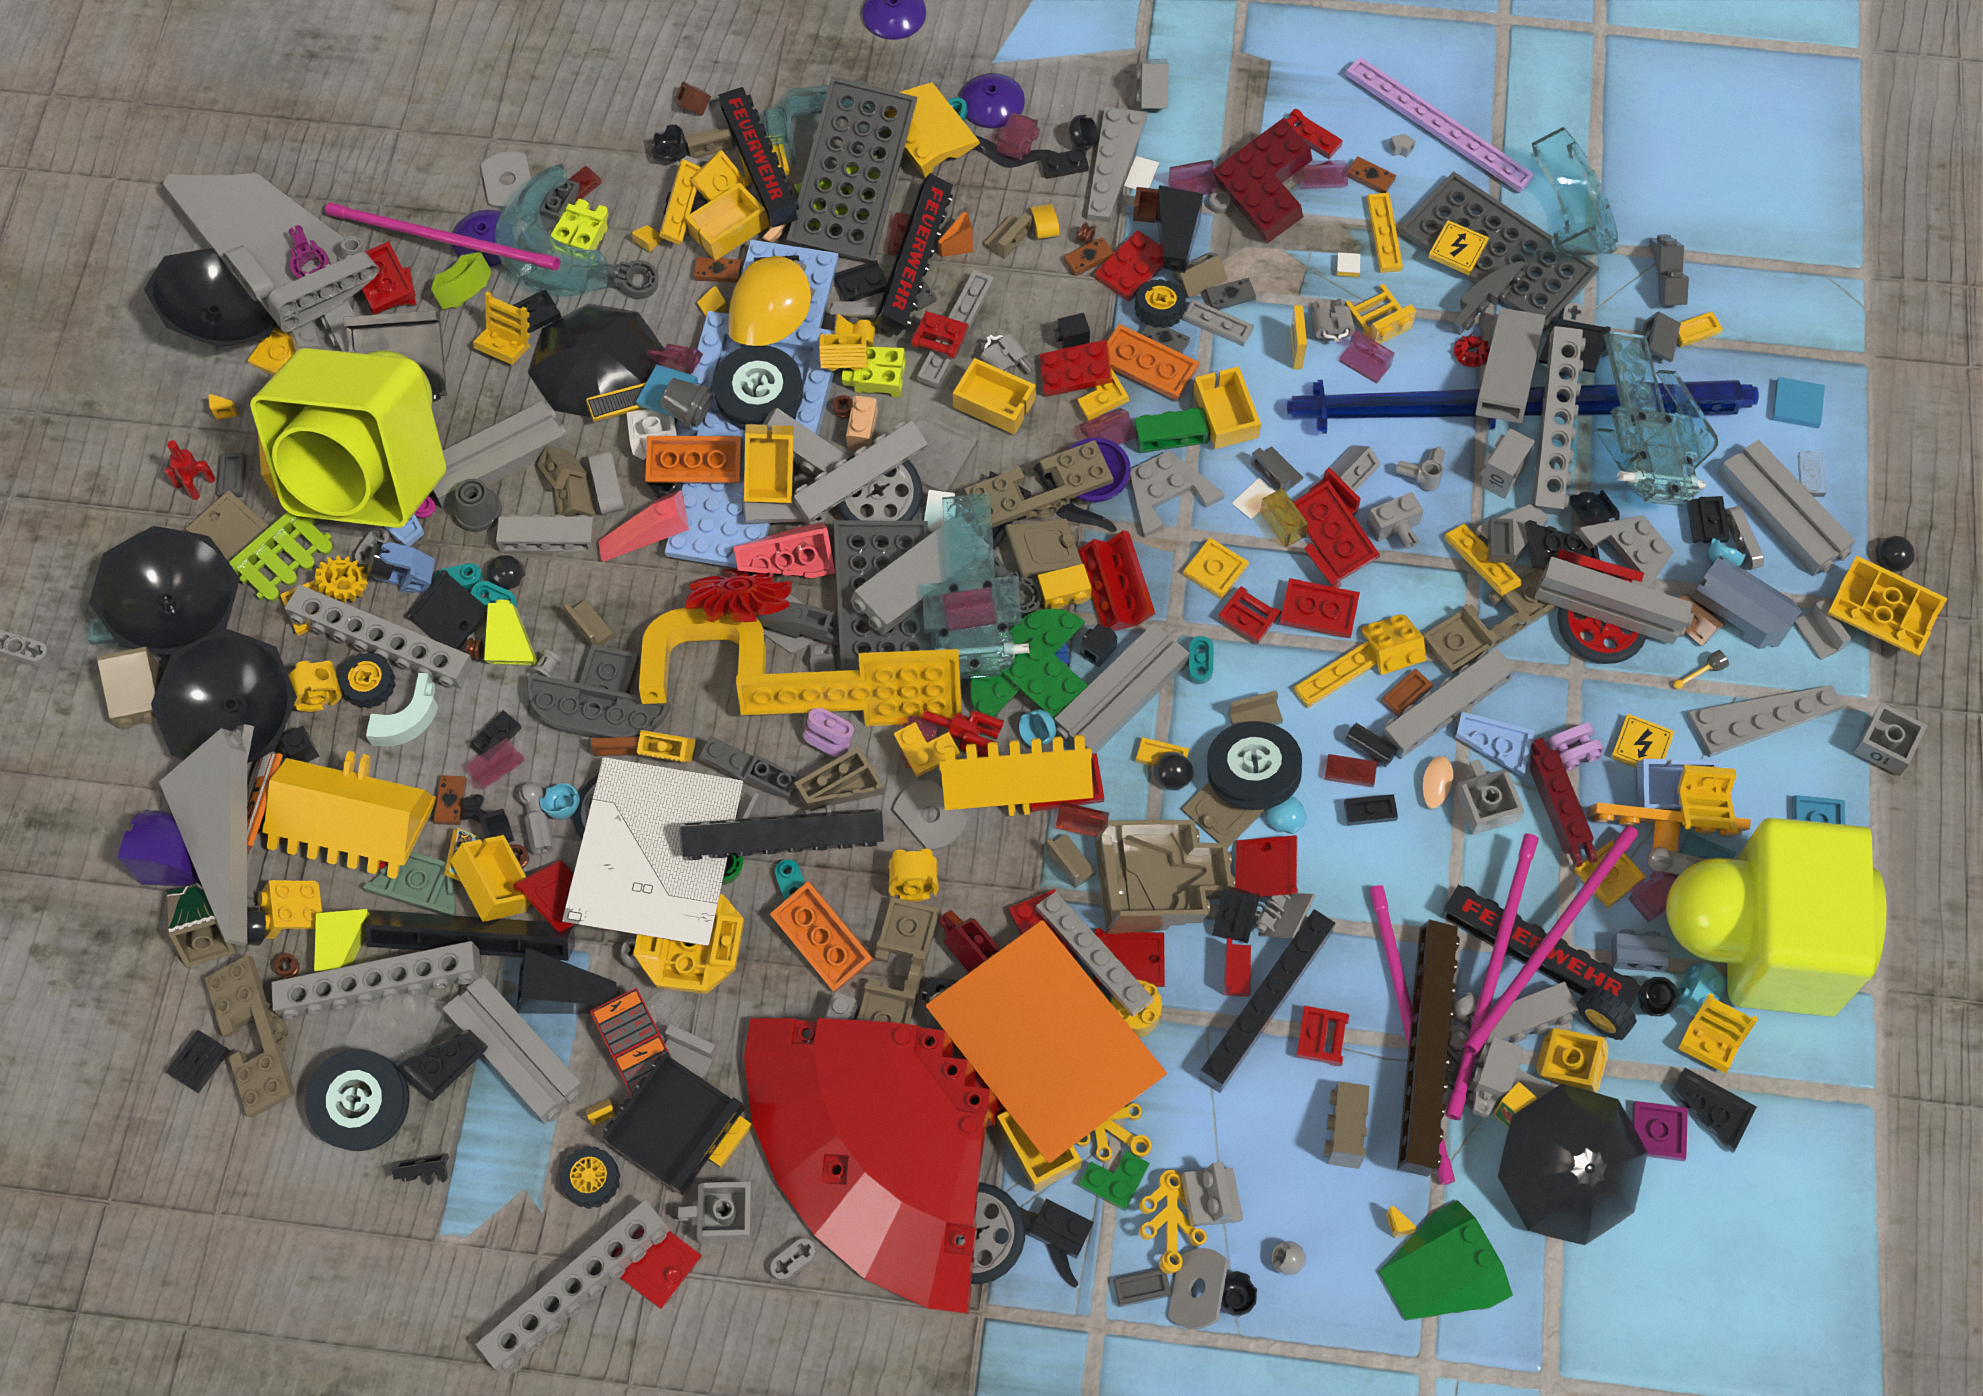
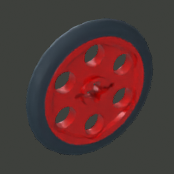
(1596, 650)

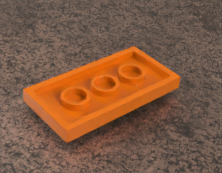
(1150, 362)

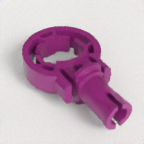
(305, 253)

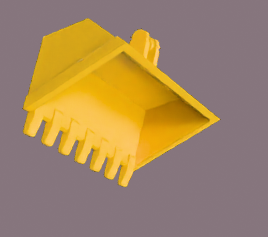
(1016, 776)
(345, 813)

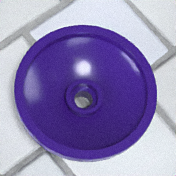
(894, 17)
(992, 108)
(471, 226)
(1118, 465)

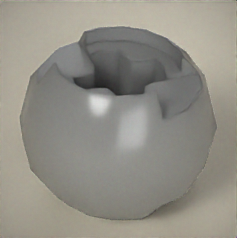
(626, 953)
(1465, 1007)
(1288, 1258)

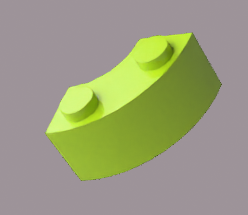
(461, 280)

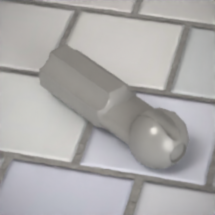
(536, 820)
(1669, 861)

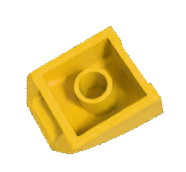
(1573, 1059)

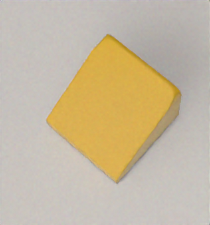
(646, 237)
(713, 302)
(222, 407)
(600, 1112)
(1398, 1223)

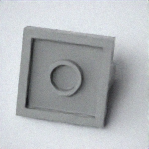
(1211, 1196)

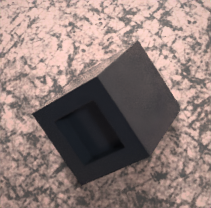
(496, 824)

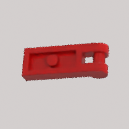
(1314, 135)

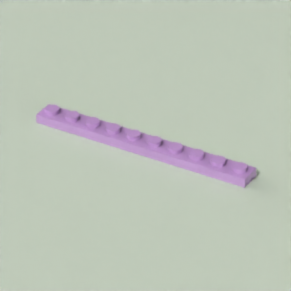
(1440, 124)

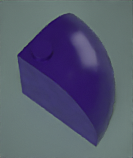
(157, 851)

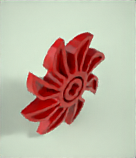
(738, 595)

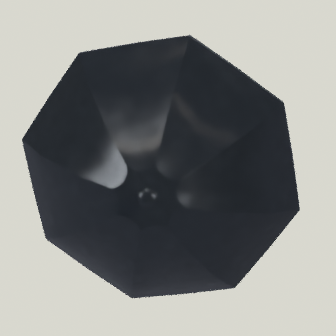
(206, 301)
(592, 355)
(164, 590)
(223, 685)
(1572, 1164)

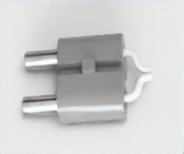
(1332, 322)
(1006, 354)

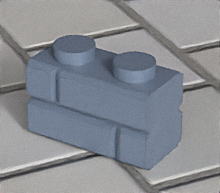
(1640, 951)

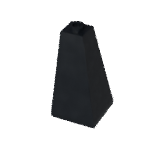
(1178, 224)
(559, 987)

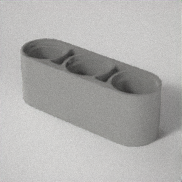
(606, 482)

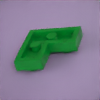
(1115, 1187)

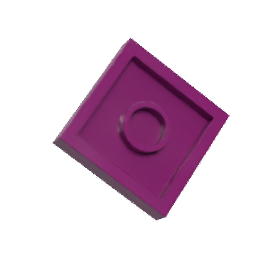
(1661, 1129)

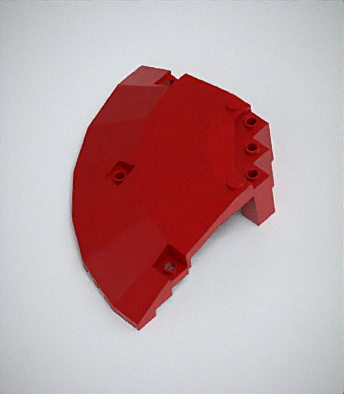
(900, 1127)

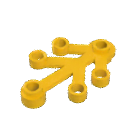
(1120, 1133)
(1172, 1216)

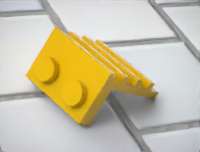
(1388, 326)
(504, 332)
(1707, 797)
(1716, 1033)

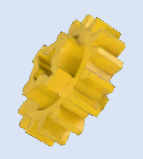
(340, 579)

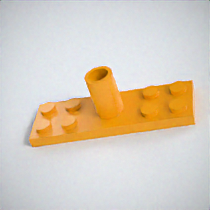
(1666, 822)

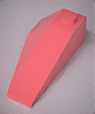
(653, 523)
(793, 552)

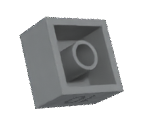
(1506, 462)
(1890, 739)

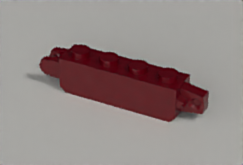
(1561, 803)
(967, 940)

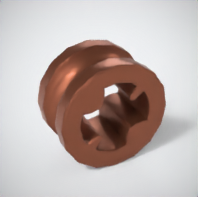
(1086, 233)
(842, 399)
(475, 648)
(524, 857)
(279, 967)

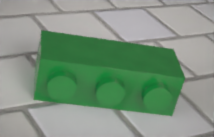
(1171, 430)

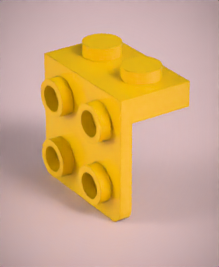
(1396, 643)
(289, 905)

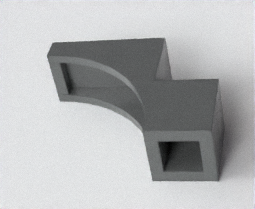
(1669, 262)

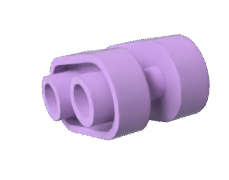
(828, 732)
(1588, 751)

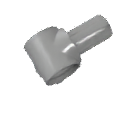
(1429, 472)

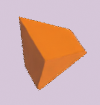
(957, 238)

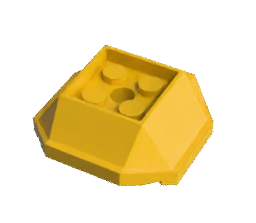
(695, 967)

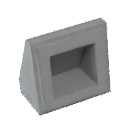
(822, 658)

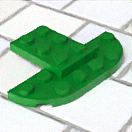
(1036, 673)

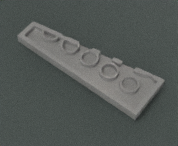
(1116, 148)
(1747, 721)

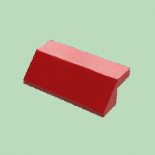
(1117, 582)

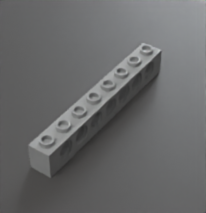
(1560, 340)
(307, 600)
(288, 991)
(494, 1344)

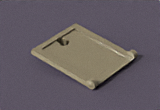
(229, 525)
(1039, 546)
(1209, 809)

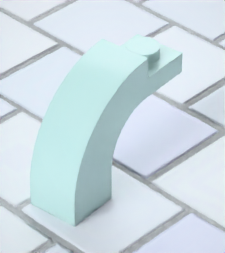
(410, 722)

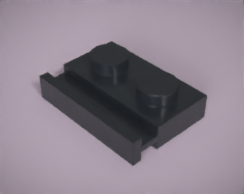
(861, 281)
(541, 310)
(1594, 508)
(1708, 519)
(1236, 914)
(197, 1061)
(1061, 1228)

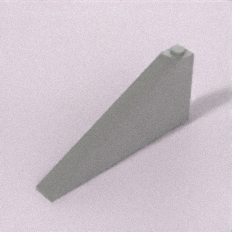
(211, 812)

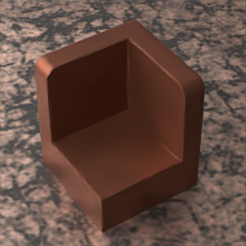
(692, 98)
(1145, 205)

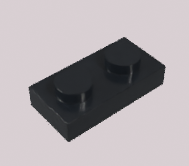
(1064, 163)
(1370, 810)

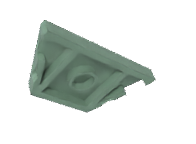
(419, 884)

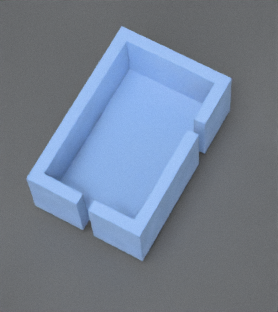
(1659, 784)

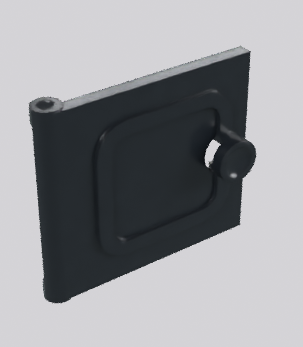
(1593, 346)
(445, 608)

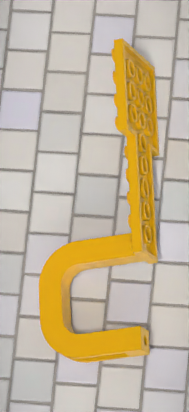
(885, 687)

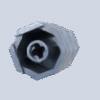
(1747, 603)

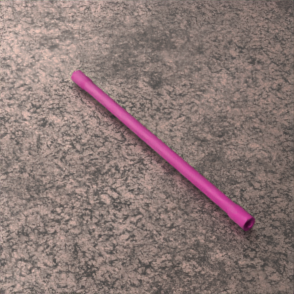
(541, 260)
(1526, 855)
(1380, 906)
(1482, 1033)

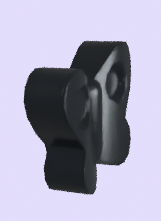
(472, 807)

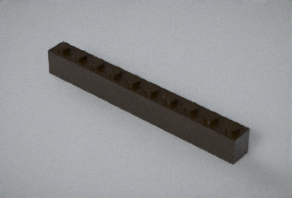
(1428, 1049)

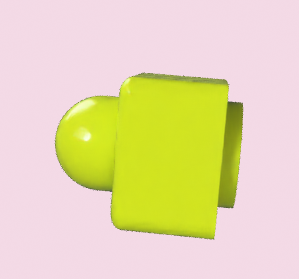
(350, 436)
(1788, 916)

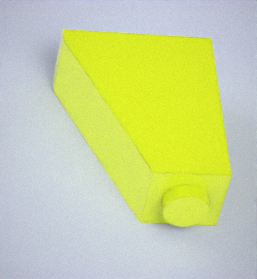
(506, 636)
(339, 938)

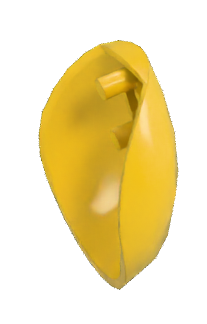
(768, 302)

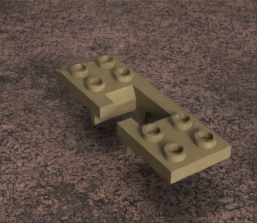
(1073, 472)
(1464, 635)
(908, 932)
(237, 1001)

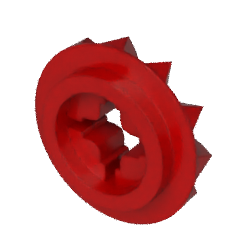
(1470, 358)

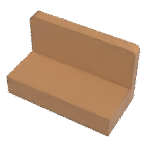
(1703, 623)

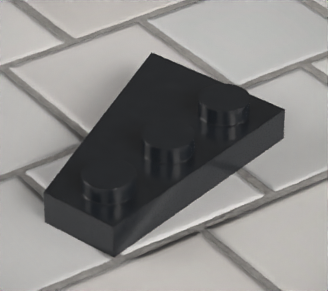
(1547, 541)
(443, 1063)
(1715, 1107)

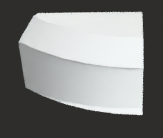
(648, 423)

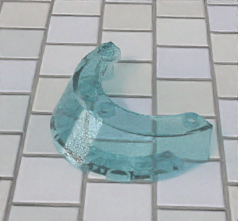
(1586, 213)
(522, 229)

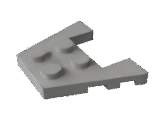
(1164, 480)
(1635, 542)

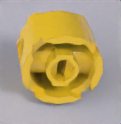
(315, 685)
(913, 875)
(1146, 1019)

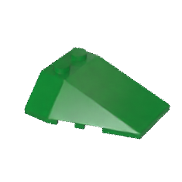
(1446, 1268)

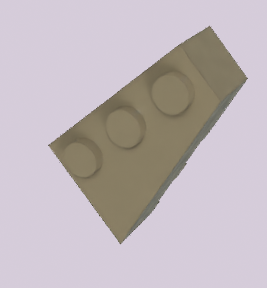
(839, 782)
(1347, 1125)

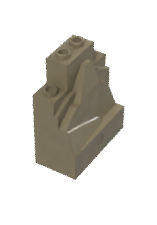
(1158, 874)

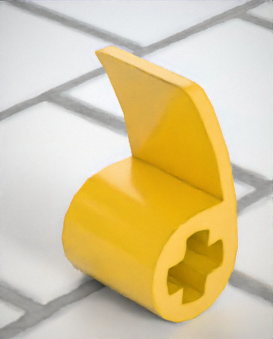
(1045, 221)
(862, 326)

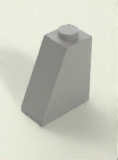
(1519, 518)

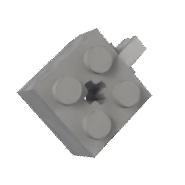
(1488, 799)
(1494, 1075)
(712, 1202)

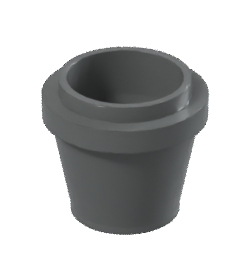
(687, 401)
(476, 505)

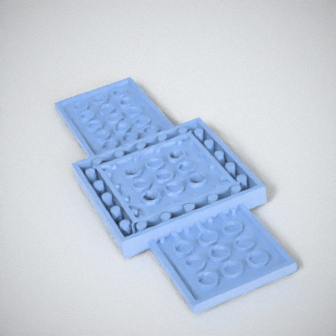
(717, 509)

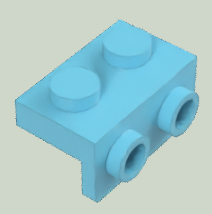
(1697, 984)

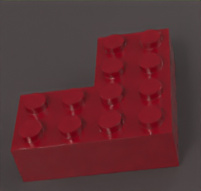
(1256, 177)

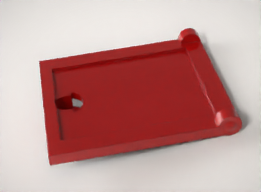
(1267, 865)
(549, 892)
(1134, 951)
(661, 1268)

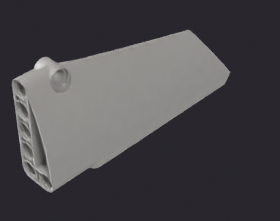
(249, 228)

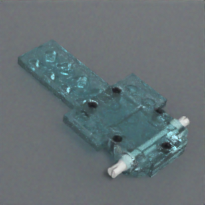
(1658, 441)
(971, 566)

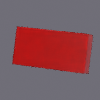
(1322, 565)

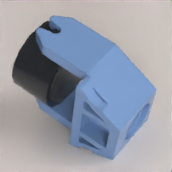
(401, 566)

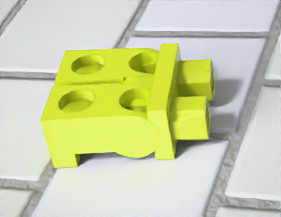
(581, 226)
(883, 372)

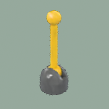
(1716, 661)

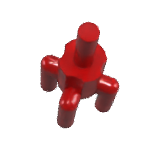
(186, 468)
(967, 728)

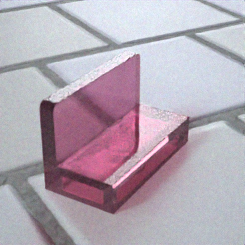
(1325, 174)
(1193, 177)
(677, 357)
(1367, 357)
(1111, 426)
(969, 608)
(495, 763)

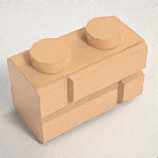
(861, 422)

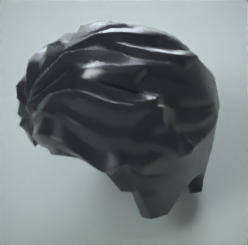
(670, 145)

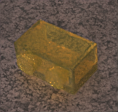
(1283, 517)

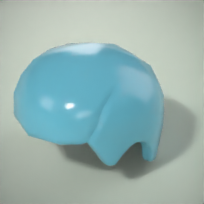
(1717, 549)
(1037, 725)
(560, 801)
(1287, 816)

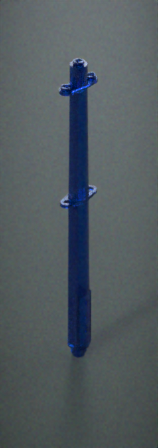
(1712, 397)

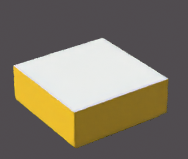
(1348, 264)

